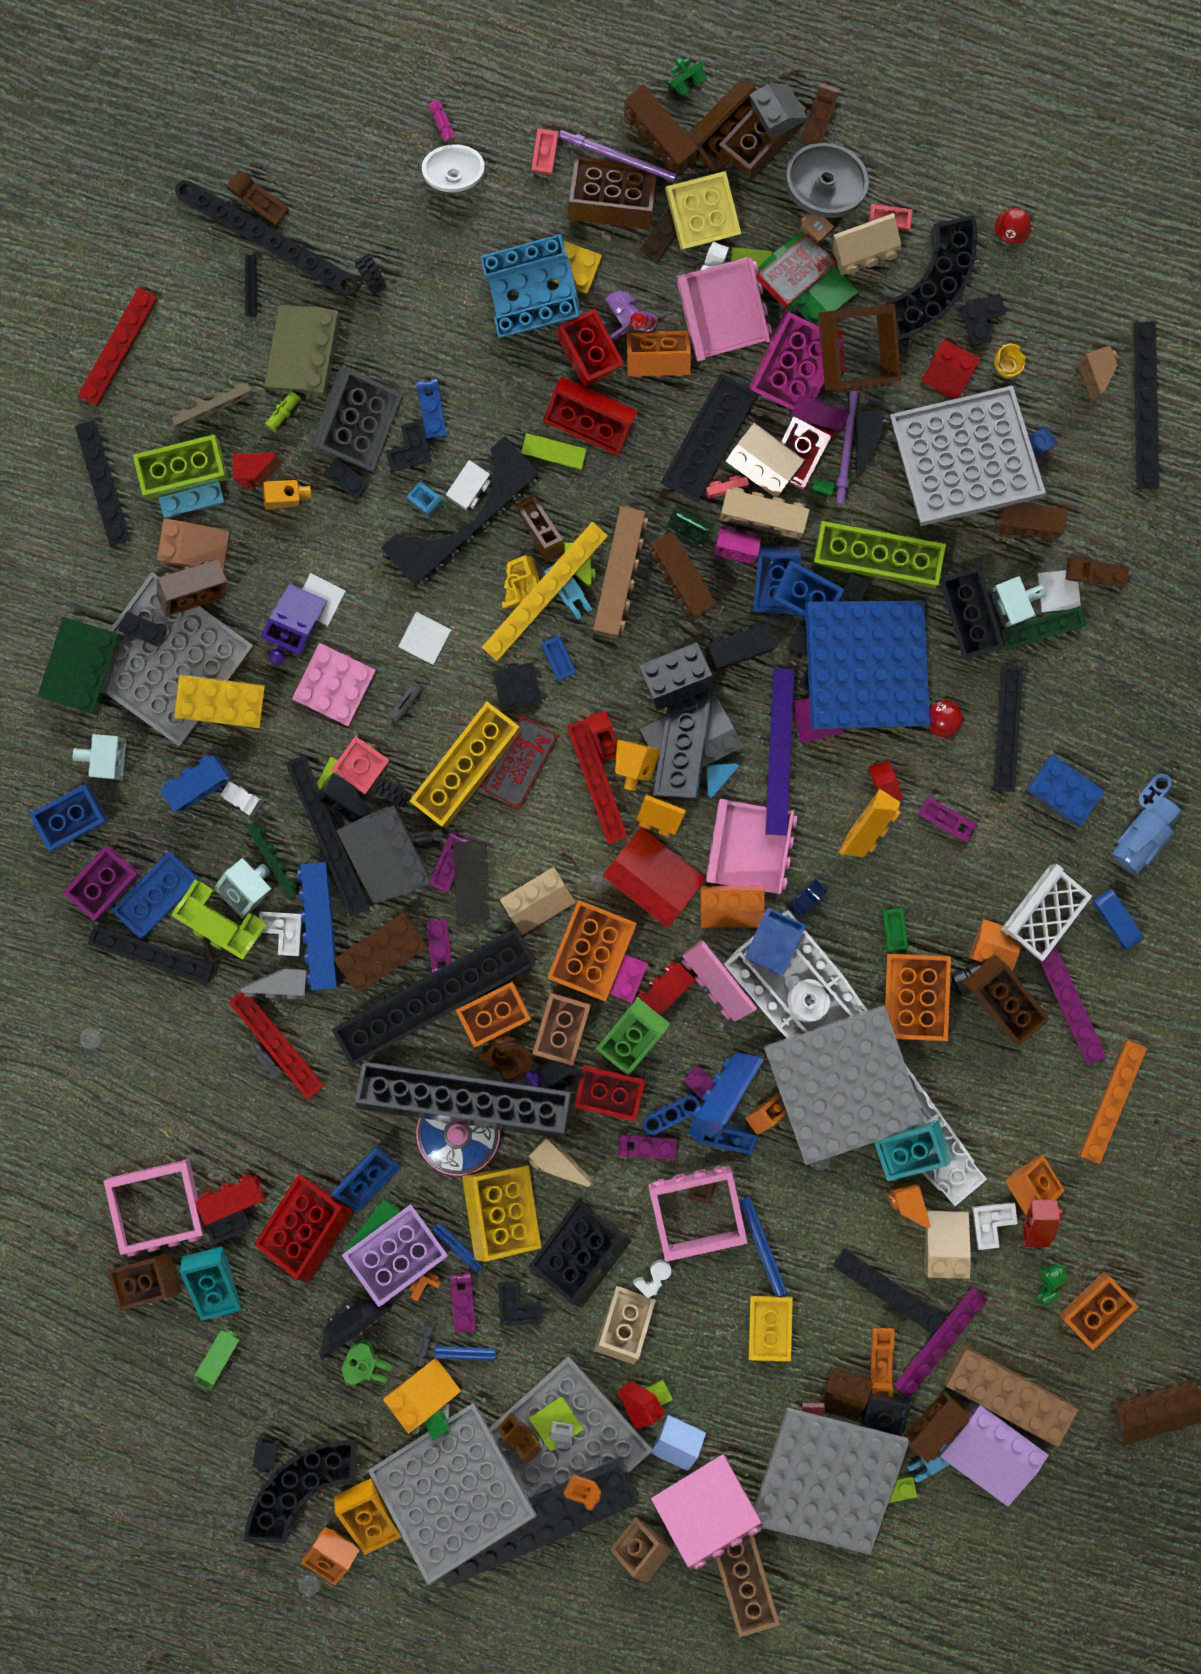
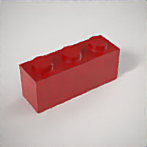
(667, 988)
(230, 1199)
(1041, 1223)

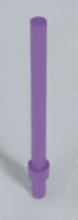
(580, 141)
(842, 482)

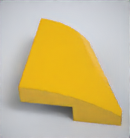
(520, 580)

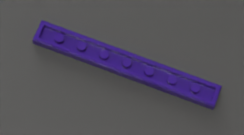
(779, 752)

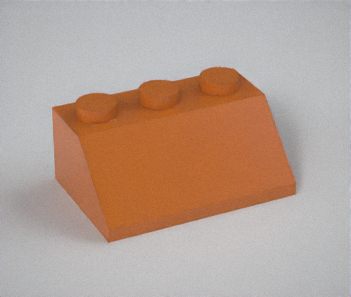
(658, 353)
(731, 906)

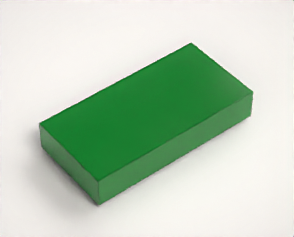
(895, 929)

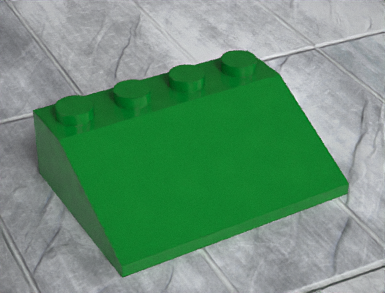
(826, 294)

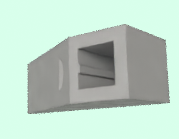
(283, 982)

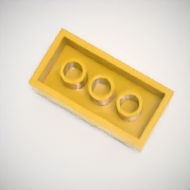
(219, 701)

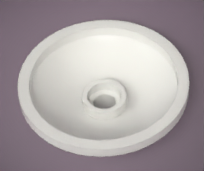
(453, 168)

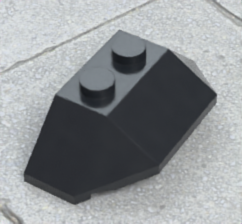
(349, 1323)

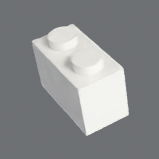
(469, 486)

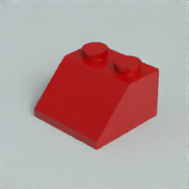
(950, 369)
(254, 468)

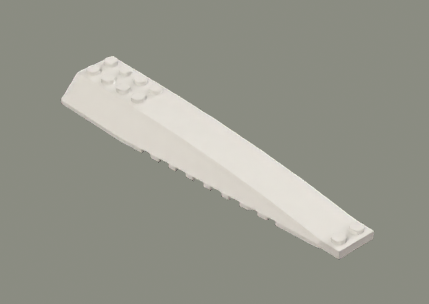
(810, 962)

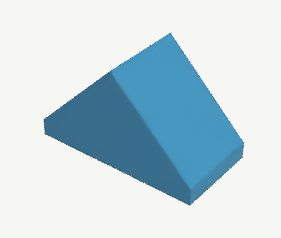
(425, 499)
(717, 775)

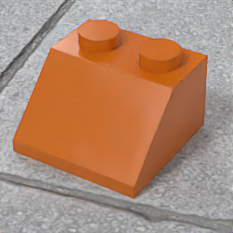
(993, 941)
(1034, 1182)
(909, 1202)
(330, 1555)

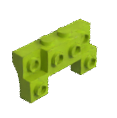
(213, 925)

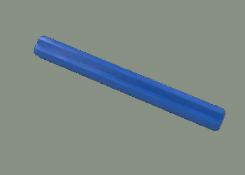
(763, 1247)

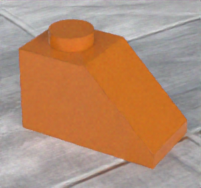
(767, 1114)

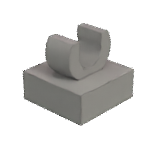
(561, 1433)

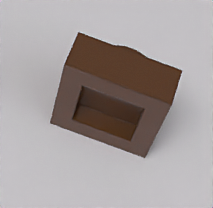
(701, 1193)

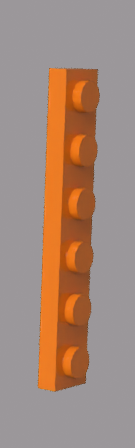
(1112, 1101)

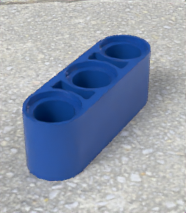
(1118, 919)
(663, 1122)

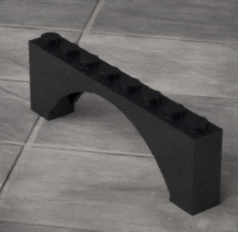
(421, 558)

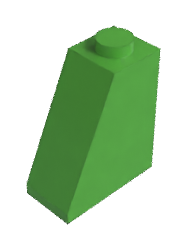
(216, 1359)

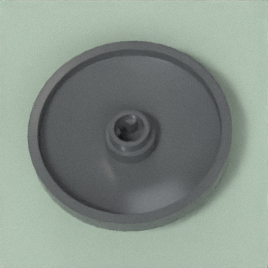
(826, 180)

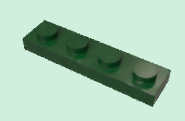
(1042, 628)
(278, 867)

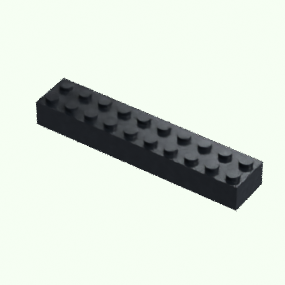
(434, 996)
(463, 1100)
(555, 1519)

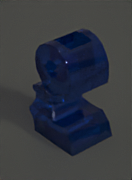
(807, 898)

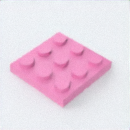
(334, 684)

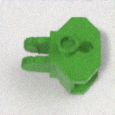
(366, 1361)

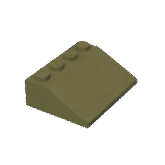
(303, 350)

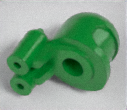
(1052, 1279)

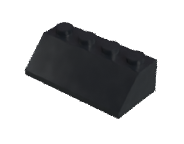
(971, 613)

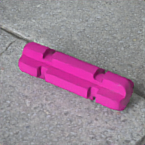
(441, 120)

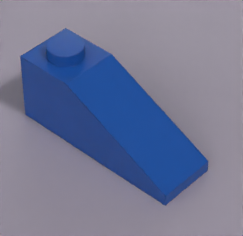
(728, 1138)

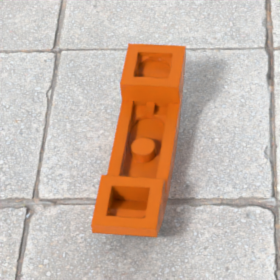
(881, 1361)

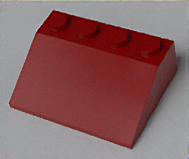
(653, 877)
(303, 1228)

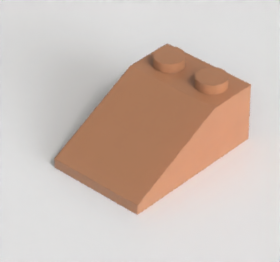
(191, 544)

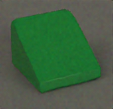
(822, 487)
(437, 1425)

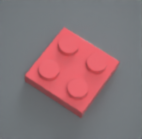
(360, 765)

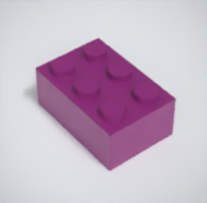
(102, 883)

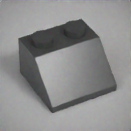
(777, 109)

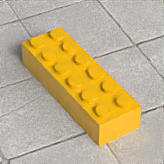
(466, 765)

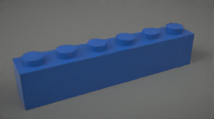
(319, 926)

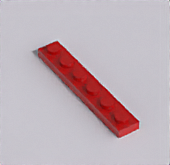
(117, 347)
(596, 781)
(277, 1044)

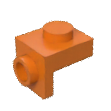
(418, 1285)
(583, 1491)

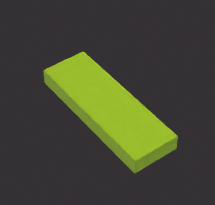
(553, 451)

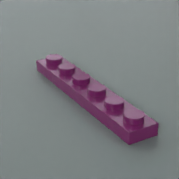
(1071, 1007)
(941, 1342)

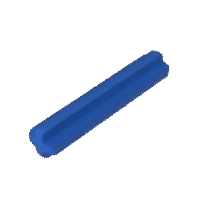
(456, 1246)
(465, 1353)

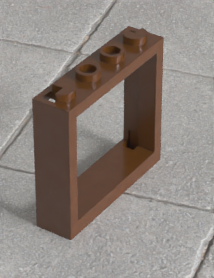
(887, 342)

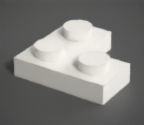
(289, 930)
(987, 1220)

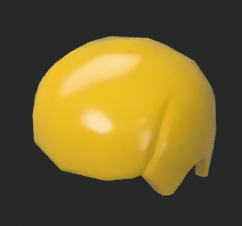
(1009, 361)

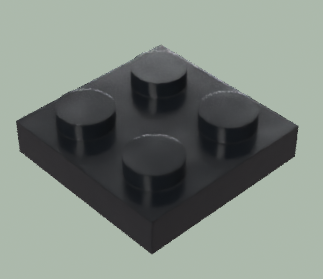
(517, 687)
(886, 1414)

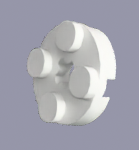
(797, 1003)

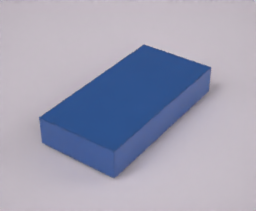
(558, 658)

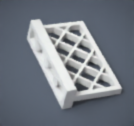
(1034, 899)

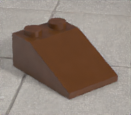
(144, 1281)

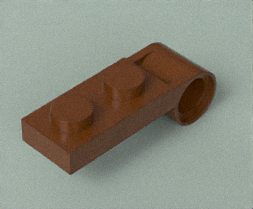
(820, 113)
(257, 198)
(1096, 572)

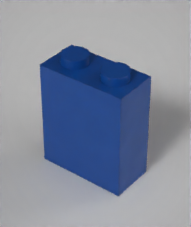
(775, 941)

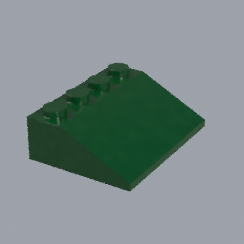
(80, 666)

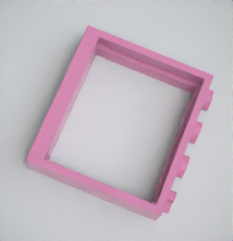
(172, 1240)
(704, 1244)

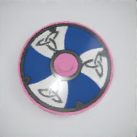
(456, 1147)

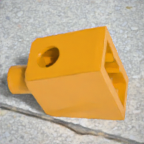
(275, 494)
(635, 762)

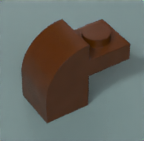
(520, 1437)

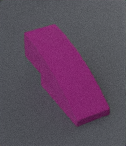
(820, 413)

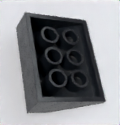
(579, 1253)

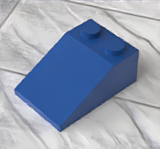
(770, 569)
(803, 586)

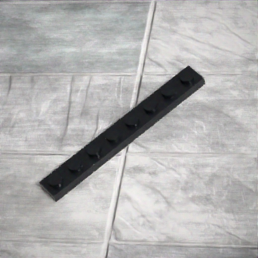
(1146, 405)
(327, 836)

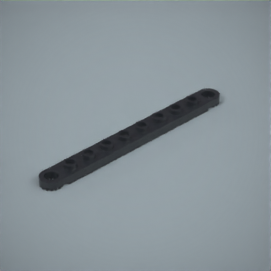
(266, 238)

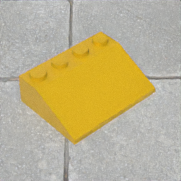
(501, 1213)

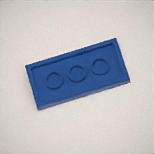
(155, 895)

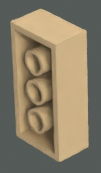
(763, 513)

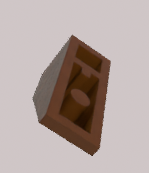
(541, 529)

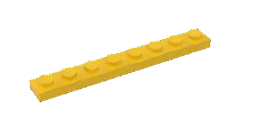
(545, 591)

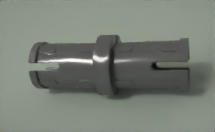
(397, 713)

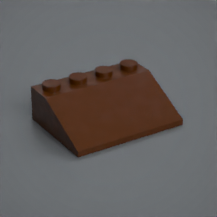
(611, 193)

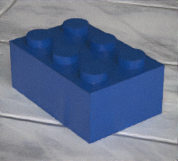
(196, 783)
(1064, 790)
(69, 818)

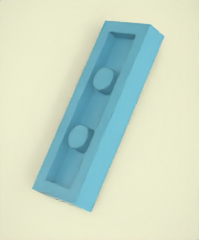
(191, 500)

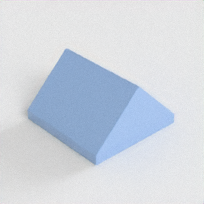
(678, 1443)

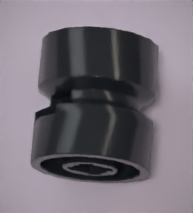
(960, 976)

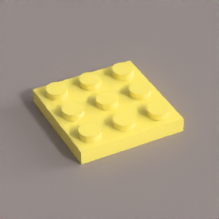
(703, 210)

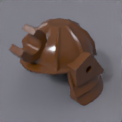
(507, 1056)

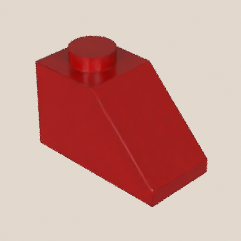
(603, 735)
(885, 779)
(640, 1404)

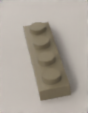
(221, 401)

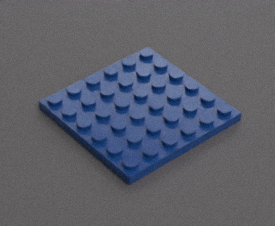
(867, 664)

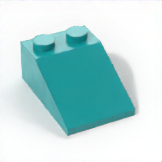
(914, 1151)
(210, 1283)

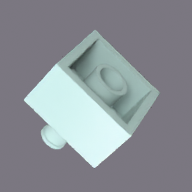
(1014, 602)
(105, 756)
(243, 887)

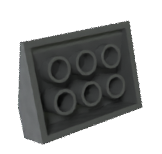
(356, 419)
(720, 736)
(384, 854)

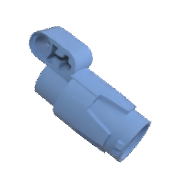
(1150, 829)

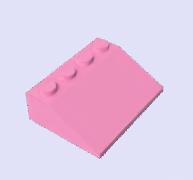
(718, 981)

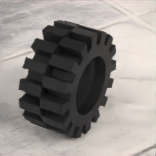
(370, 274)
(391, 792)

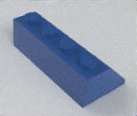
(725, 1093)

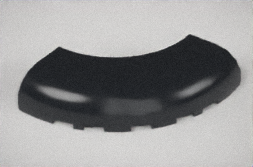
(945, 279)
(295, 1483)

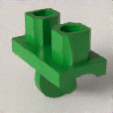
(695, 71)

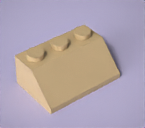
(866, 245)
(765, 460)
(537, 900)

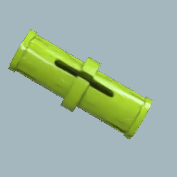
(283, 411)

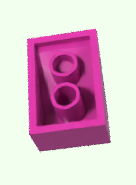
(737, 545)
(628, 978)

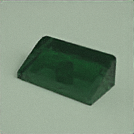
(689, 525)

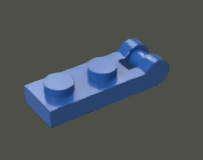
(431, 410)

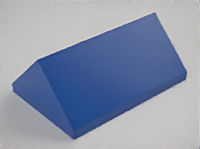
(366, 1179)

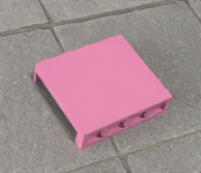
(723, 308)
(743, 852)
(707, 1512)

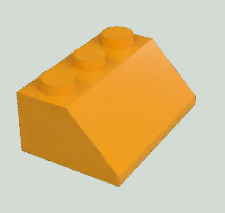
(871, 825)

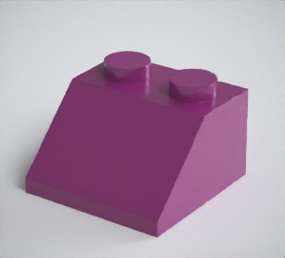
(803, 721)

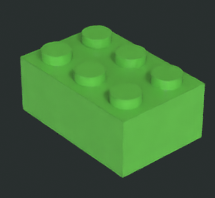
(633, 1036)

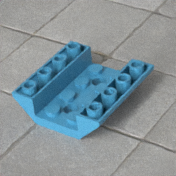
(529, 271)

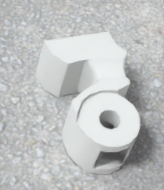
(715, 256)
(240, 798)
(660, 1271)

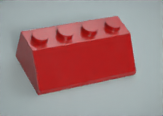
(589, 416)

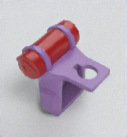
(629, 316)

